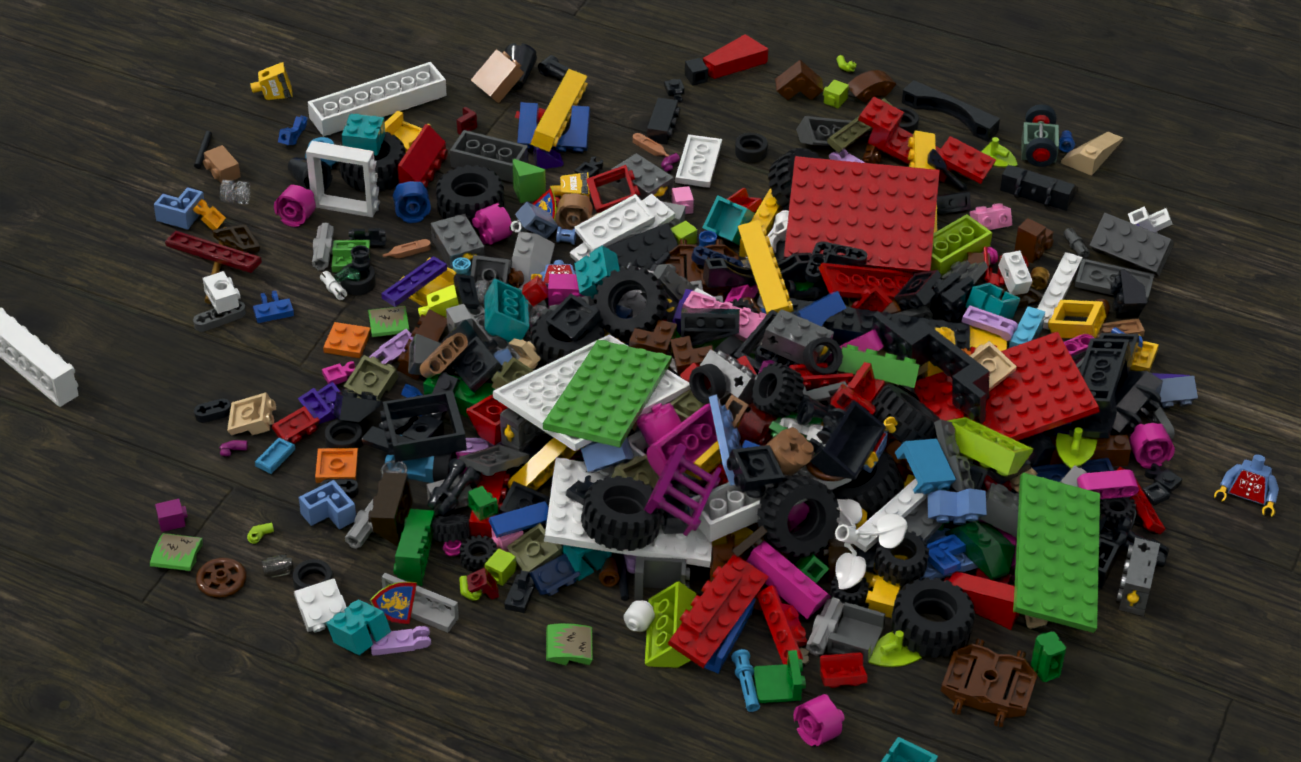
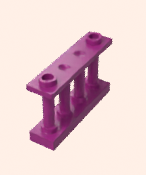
(664, 486)

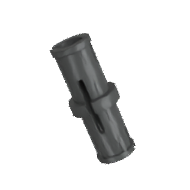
(1076, 243)

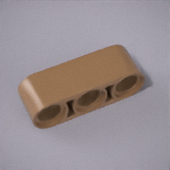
(450, 351)

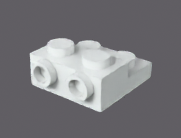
(319, 604)

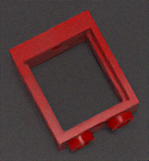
(608, 177)

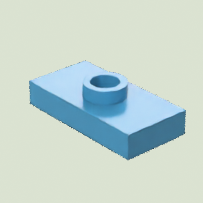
(275, 455)

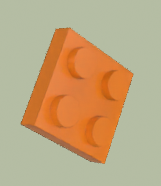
(347, 340)
(336, 464)

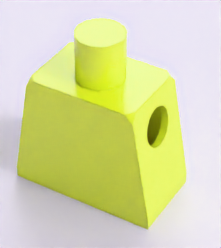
(440, 301)

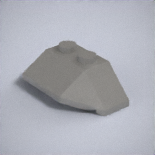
(531, 254)

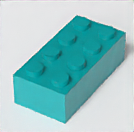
(505, 311)

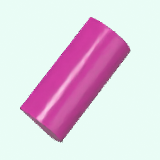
(695, 433)

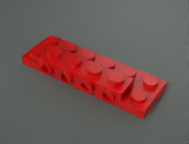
(854, 280)
(717, 610)

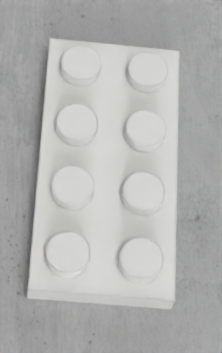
(698, 161)
(615, 223)

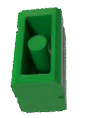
(1048, 656)

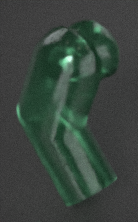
(347, 272)

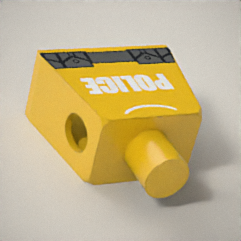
(273, 83)
(572, 184)

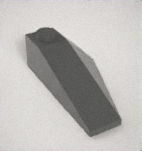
(818, 130)

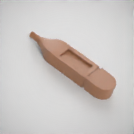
(649, 145)
(409, 249)

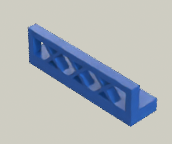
(720, 656)

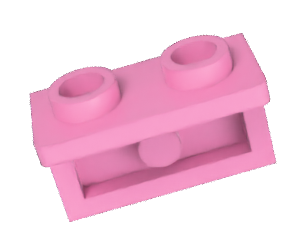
(994, 217)

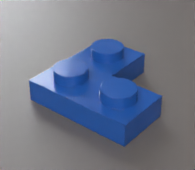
(943, 552)

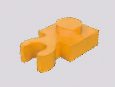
(211, 216)

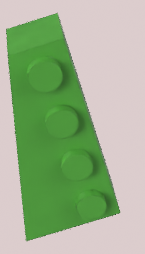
(884, 367)

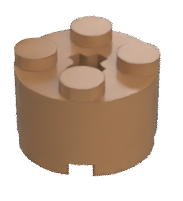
(573, 210)
(791, 450)

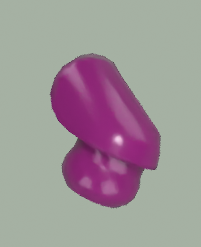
(667, 161)
(233, 445)

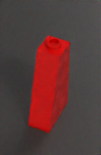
(735, 57)
(990, 598)

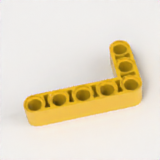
(541, 465)

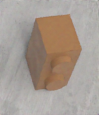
(221, 164)

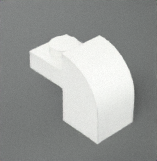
(1151, 222)

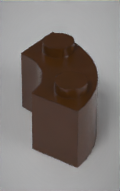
(871, 84)

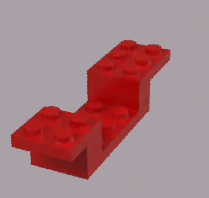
(894, 141)

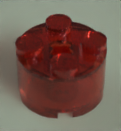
(755, 426)

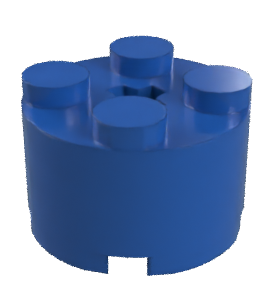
(411, 201)

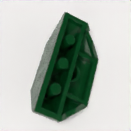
(986, 547)

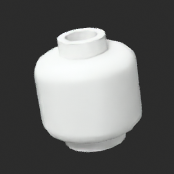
(639, 616)

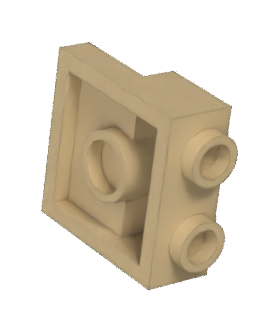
(995, 361)
(251, 415)

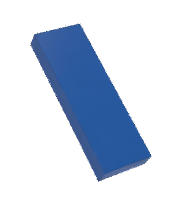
(519, 519)

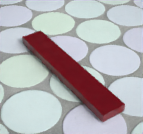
(213, 251)

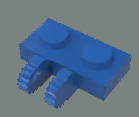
(272, 310)

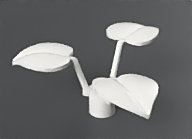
(852, 568)

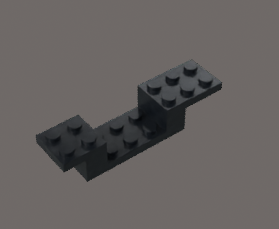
(925, 344)
(1101, 369)

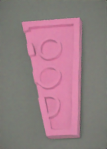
(748, 319)

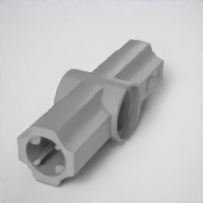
(323, 246)
(360, 529)
(824, 625)

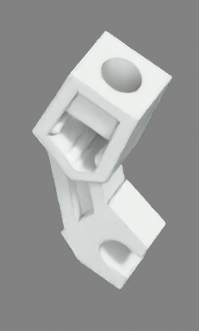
(778, 233)
(809, 430)

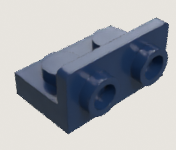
(553, 575)

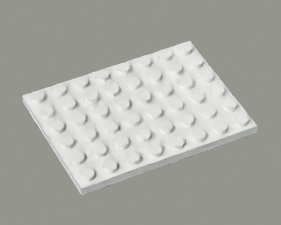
(538, 391)
(566, 528)

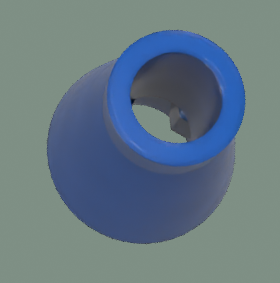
(1066, 141)

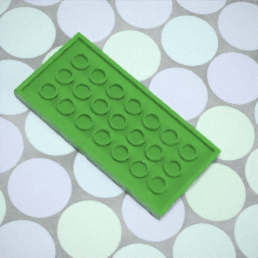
(607, 393)
(1057, 553)

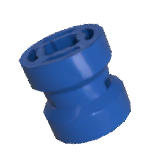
(707, 238)

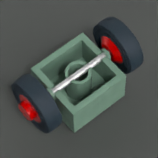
(1040, 136)

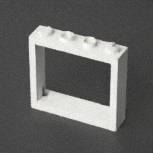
(320, 150)

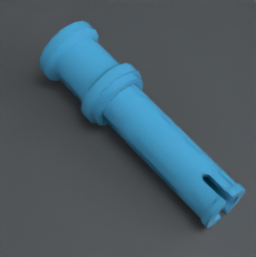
(744, 672)

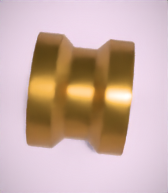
(1039, 277)

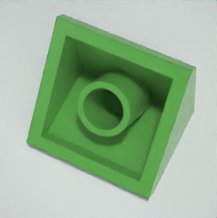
(528, 181)

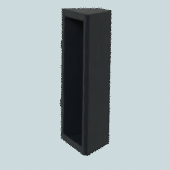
(1037, 187)
(1133, 398)
(846, 441)

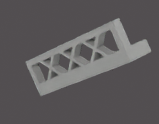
(428, 612)

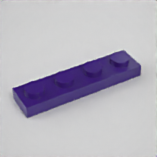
(414, 281)

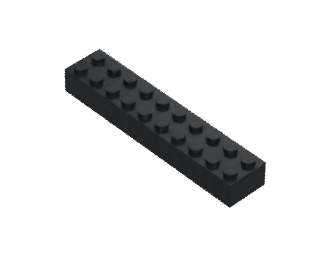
(855, 322)

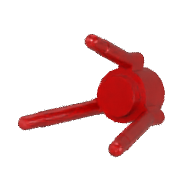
(990, 277)

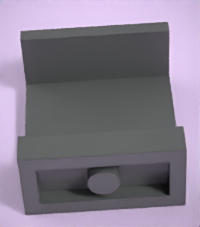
(659, 573)
(857, 631)

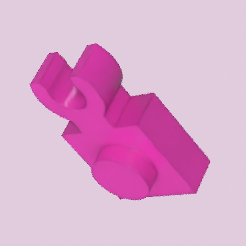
(338, 373)

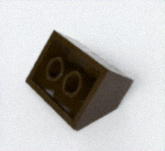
(391, 506)

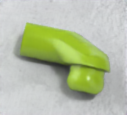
(849, 67)
(258, 531)
(465, 592)

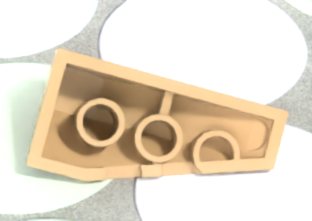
(1092, 154)

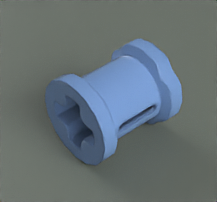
(560, 232)

